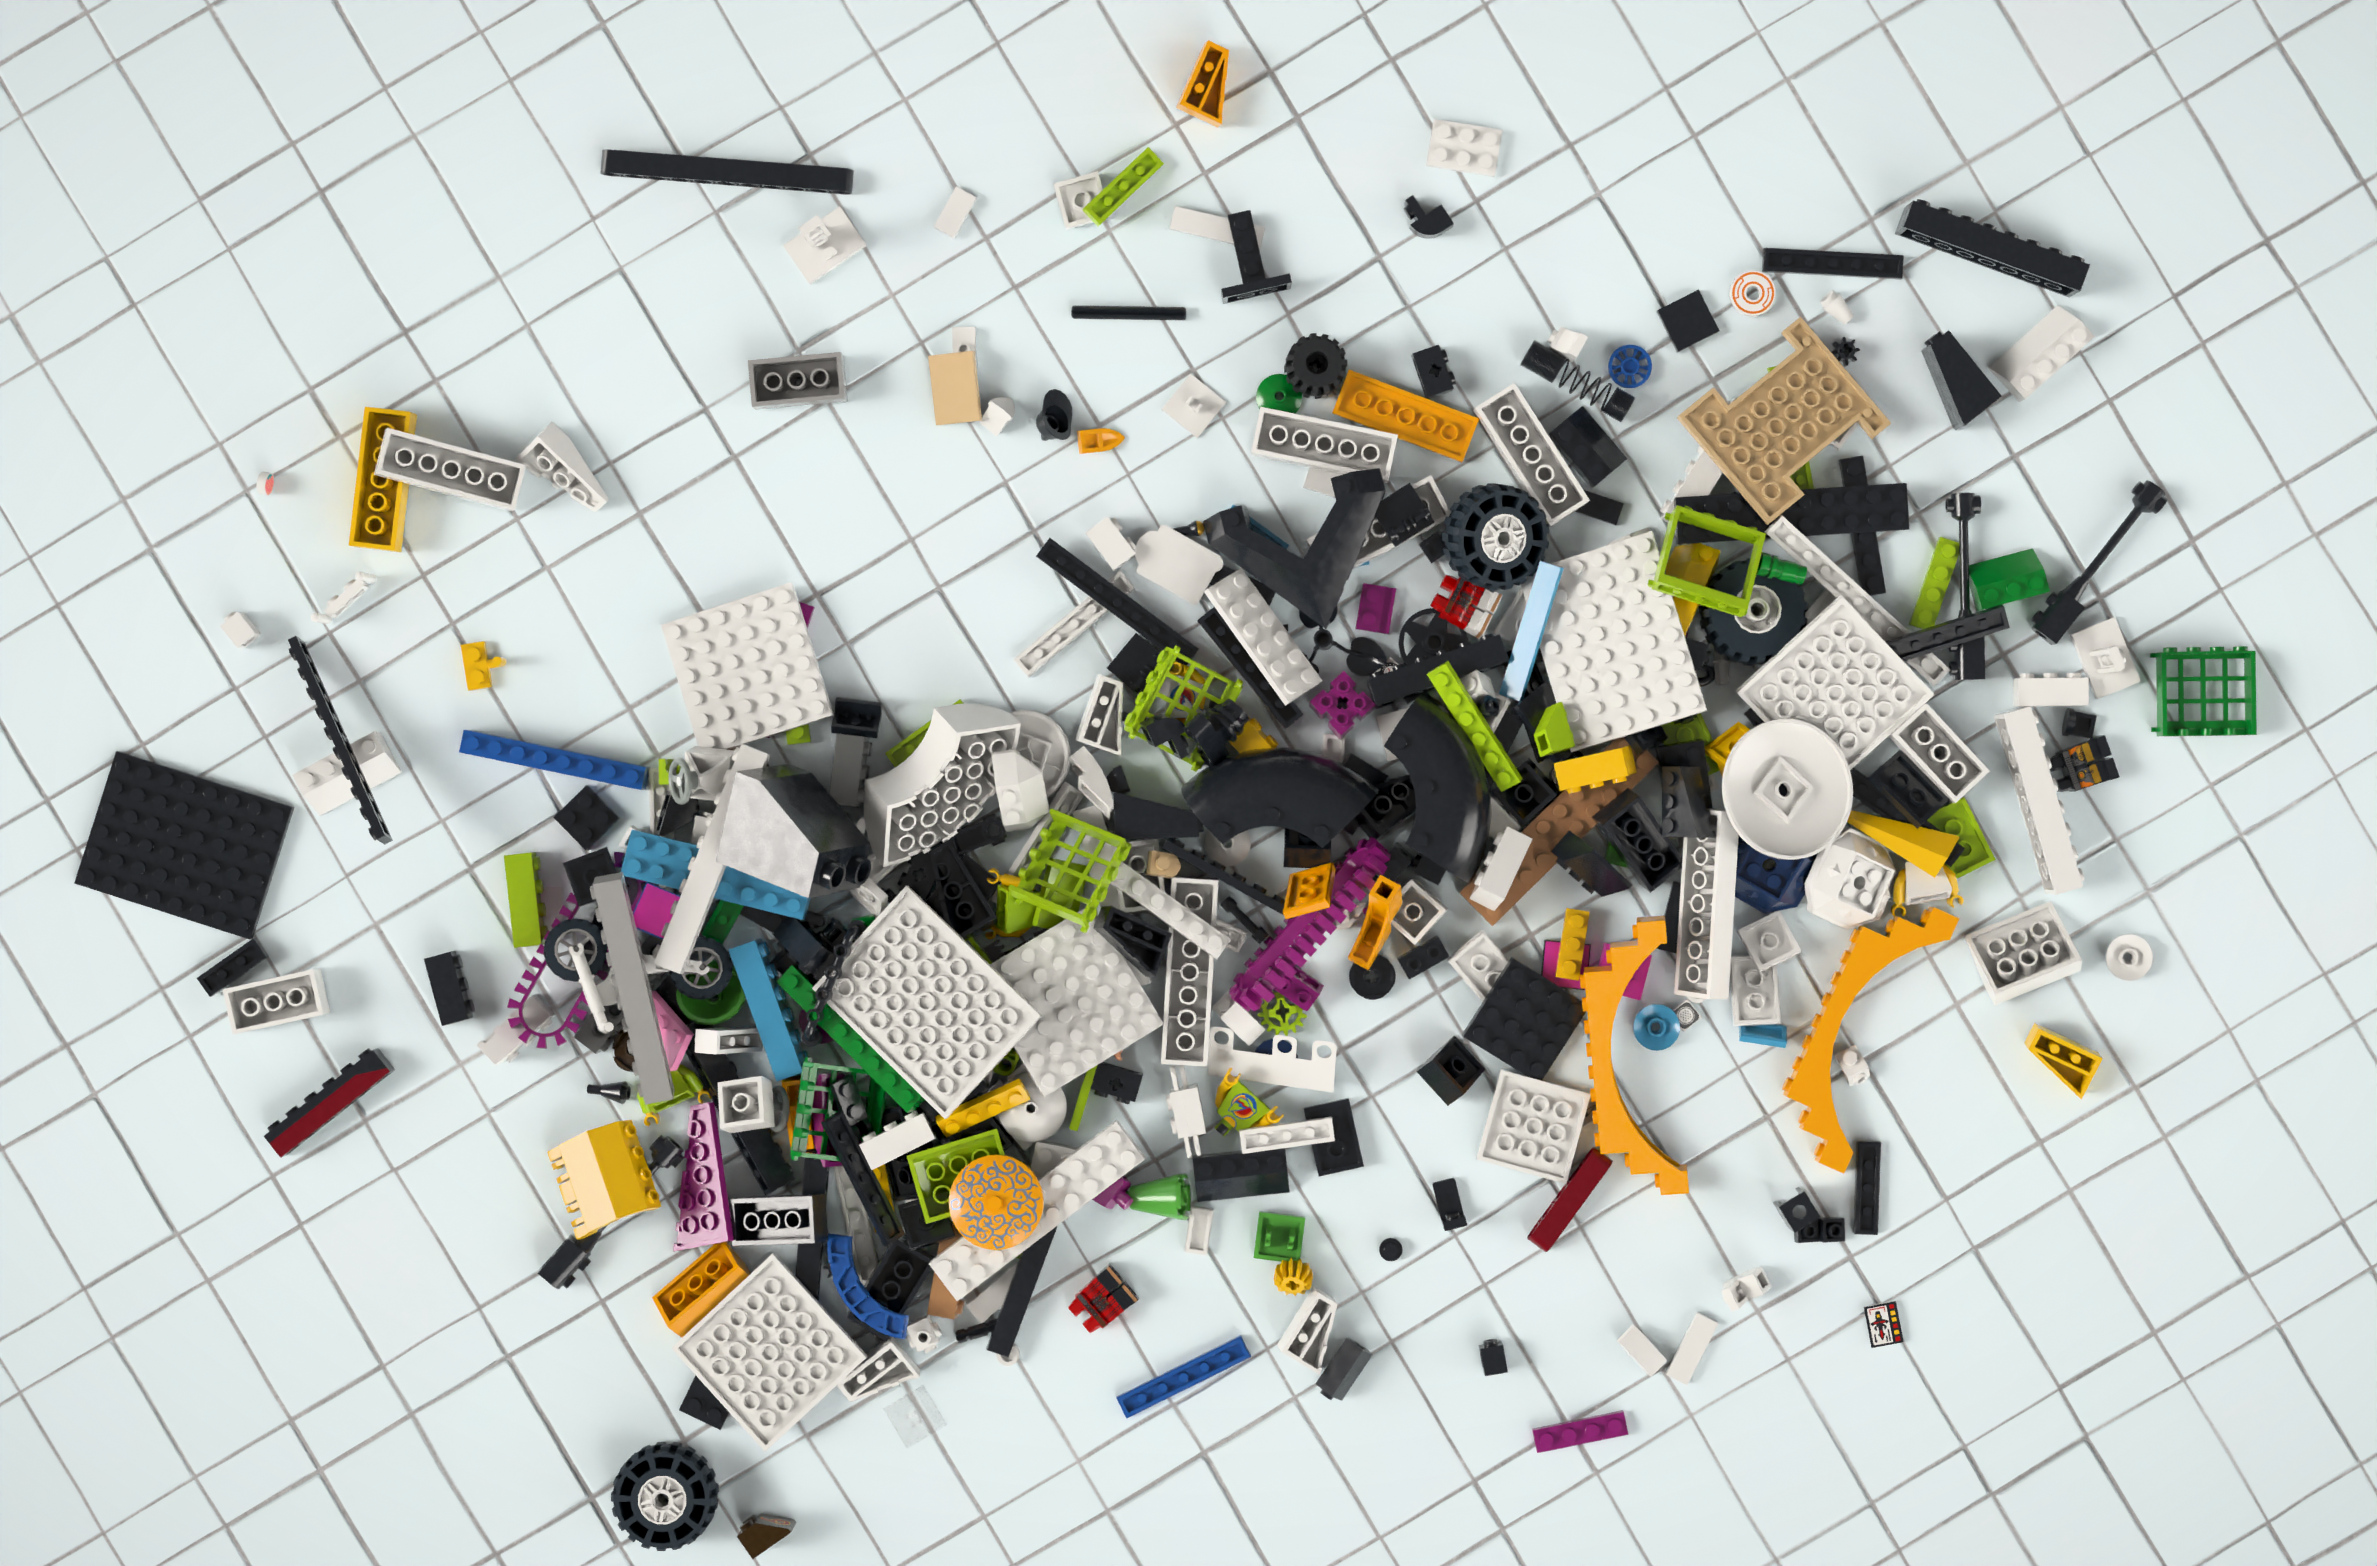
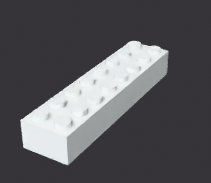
(2039, 800)
(1707, 911)
(1189, 979)

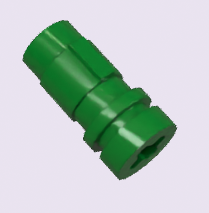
(1781, 569)

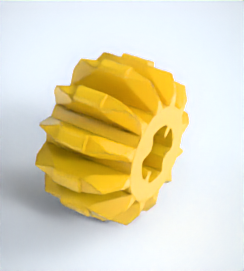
(1293, 1277)

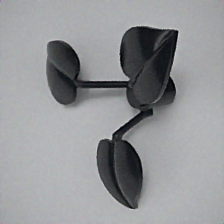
(1363, 657)

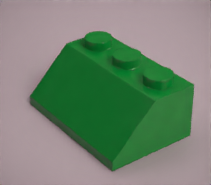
(2007, 579)

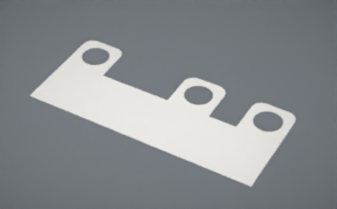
(1276, 1068)

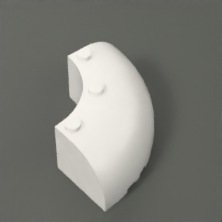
(938, 783)

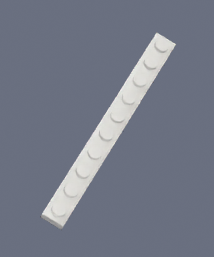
(1841, 584)

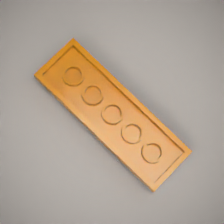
(1405, 414)

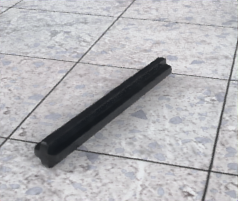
(1128, 312)

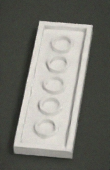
(1263, 636)

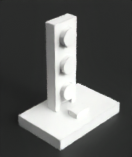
(824, 244)
(2105, 658)
(869, 893)

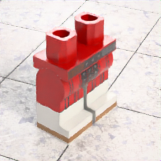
(1467, 605)

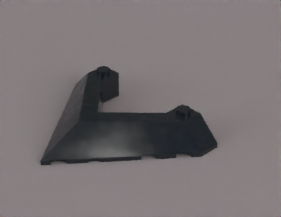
(1319, 578)

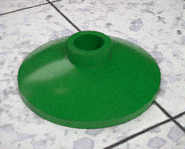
(1277, 383)

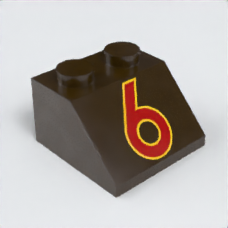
(763, 1531)

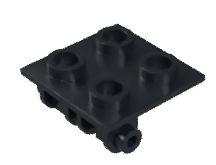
(1403, 515)
(1135, 663)

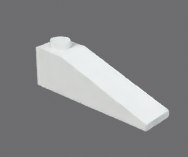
(559, 461)

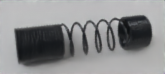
(1548, 363)

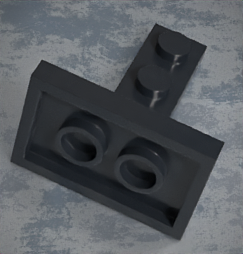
(1250, 263)

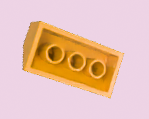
(700, 1288)

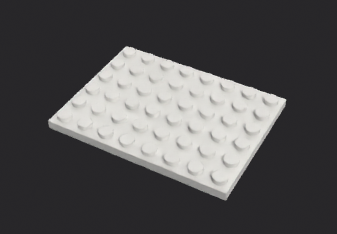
(1617, 645)
(928, 1002)

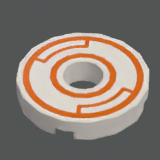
(1765, 288)

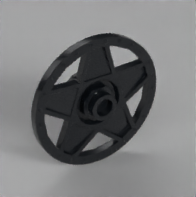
(1428, 639)

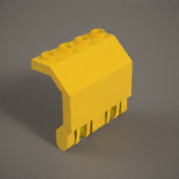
(604, 1176)

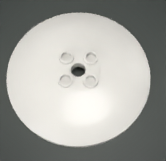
(1816, 785)

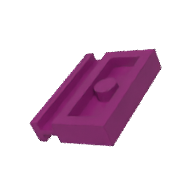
(1375, 608)

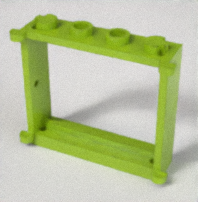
(1698, 593)

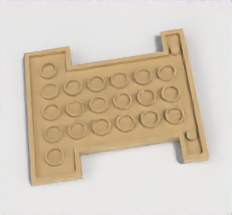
(1781, 422)

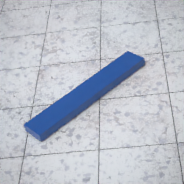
(1183, 1376)

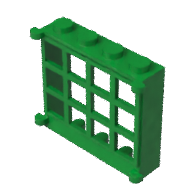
(2204, 727)
(874, 1108)

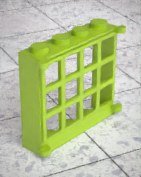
(1154, 683)
(1041, 856)

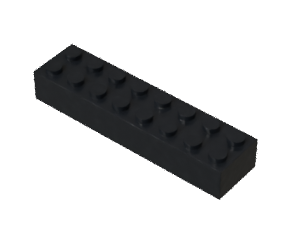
(1992, 248)

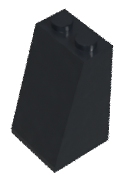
(1958, 379)
(1148, 819)

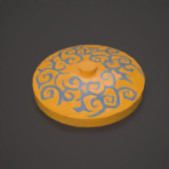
(996, 1202)

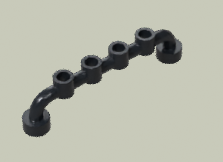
(811, 1035)

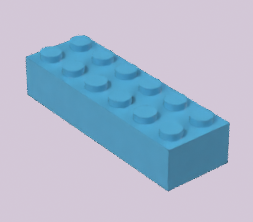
(769, 1008)

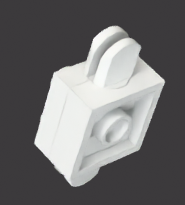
(1187, 1111)

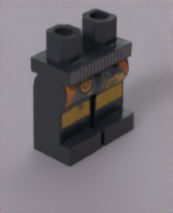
(2075, 767)

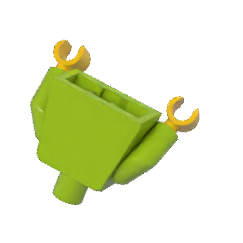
(685, 1084)

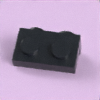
(857, 717)

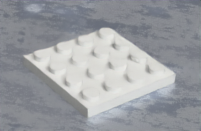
(1533, 1126)

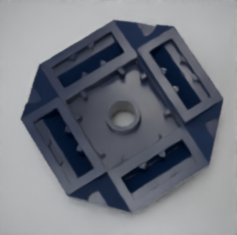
(1770, 888)

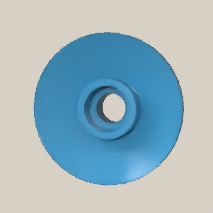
(1668, 1030)

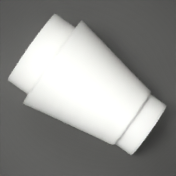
(1836, 306)

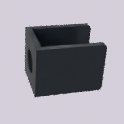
(1786, 1211)

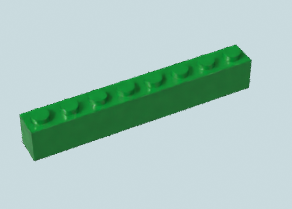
(800, 987)

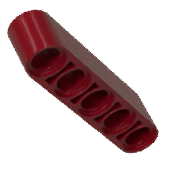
(1569, 1199)

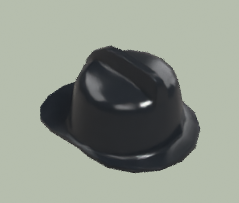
(1055, 417)

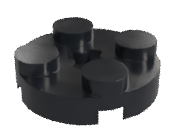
(1381, 985)

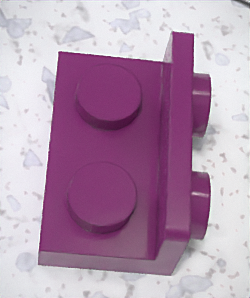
(1301, 989)

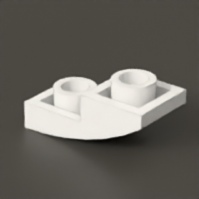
(1642, 1350)

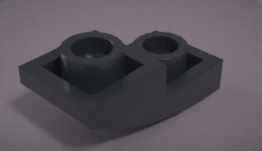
(1822, 1230)

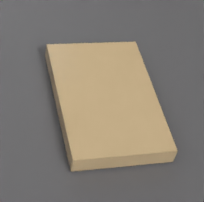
(955, 388)

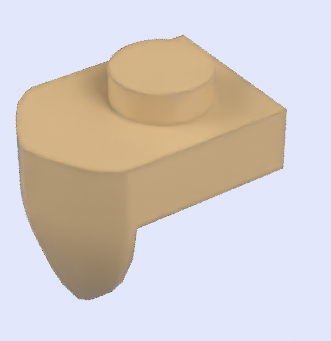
(1162, 864)

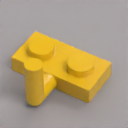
(478, 665)

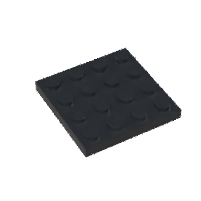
(1525, 1020)

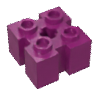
(1342, 719)

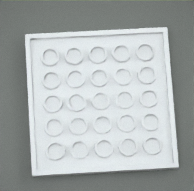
(747, 669)
(1840, 681)
(1085, 1001)
(769, 1352)

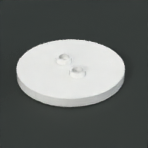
(1045, 746)

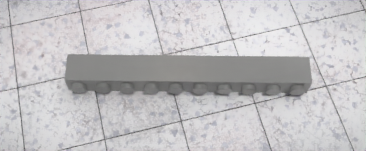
(633, 987)

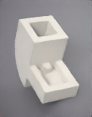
(1238, 1019)
(1745, 1287)

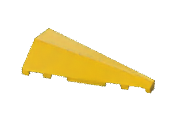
(1921, 846)

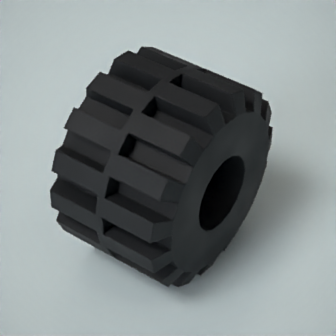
(1328, 358)

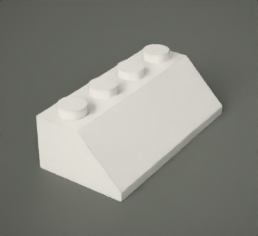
(2041, 352)
(325, 783)

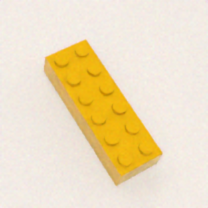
(379, 501)

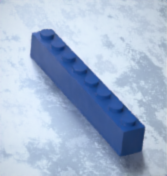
(554, 759)

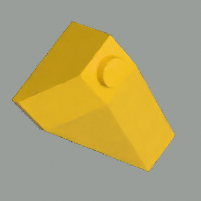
(1694, 564)

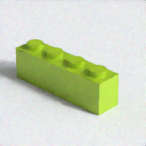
(525, 899)

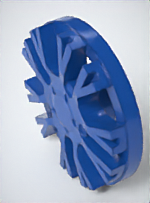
(1630, 366)

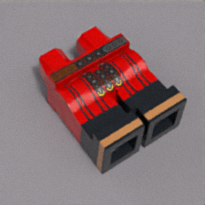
(1100, 1306)

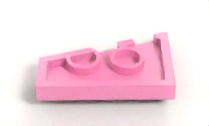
(674, 1032)

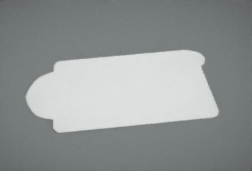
(1176, 563)

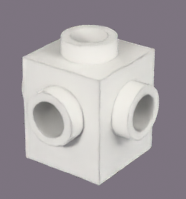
(926, 1326)

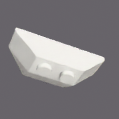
(1019, 790)

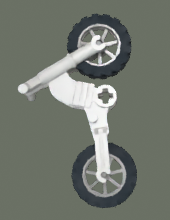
(604, 993)

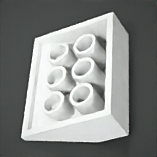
(2023, 953)

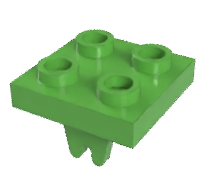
(1279, 1236)

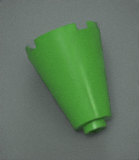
(1163, 1197)

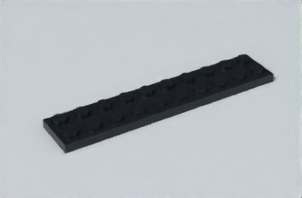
(1814, 514)

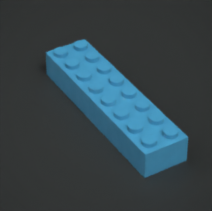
(667, 863)

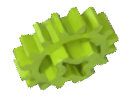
(1271, 1012)

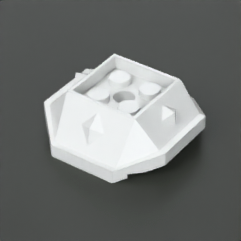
(1831, 882)

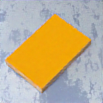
(1309, 890)

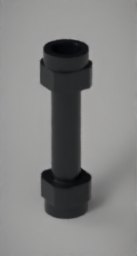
(1230, 905)

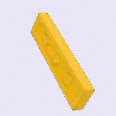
(984, 1107)

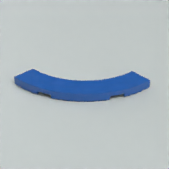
(855, 1295)

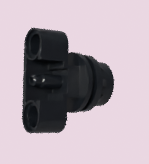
(1213, 732)

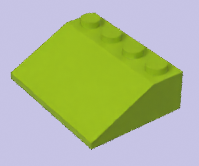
(939, 1166)

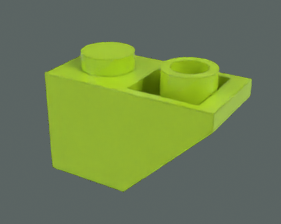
(1553, 731)

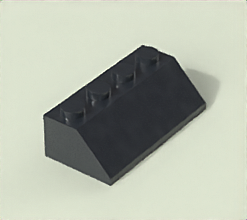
(898, 1168)
(1240, 1175)

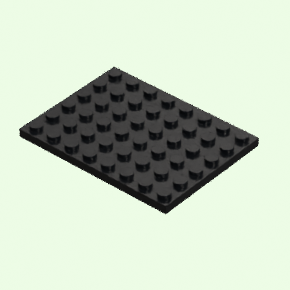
(184, 845)

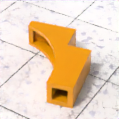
(1383, 905)

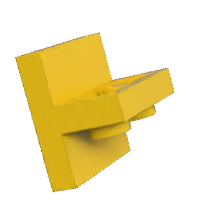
(1721, 747)

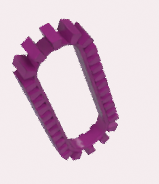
(1365, 864)
(525, 1036)

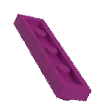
(1580, 1431)

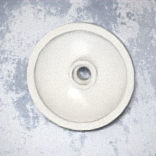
(1041, 1123)

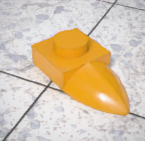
(1098, 440)

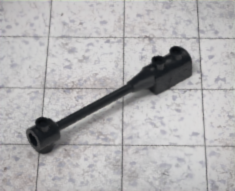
(2064, 606)
(1970, 655)
(574, 1253)

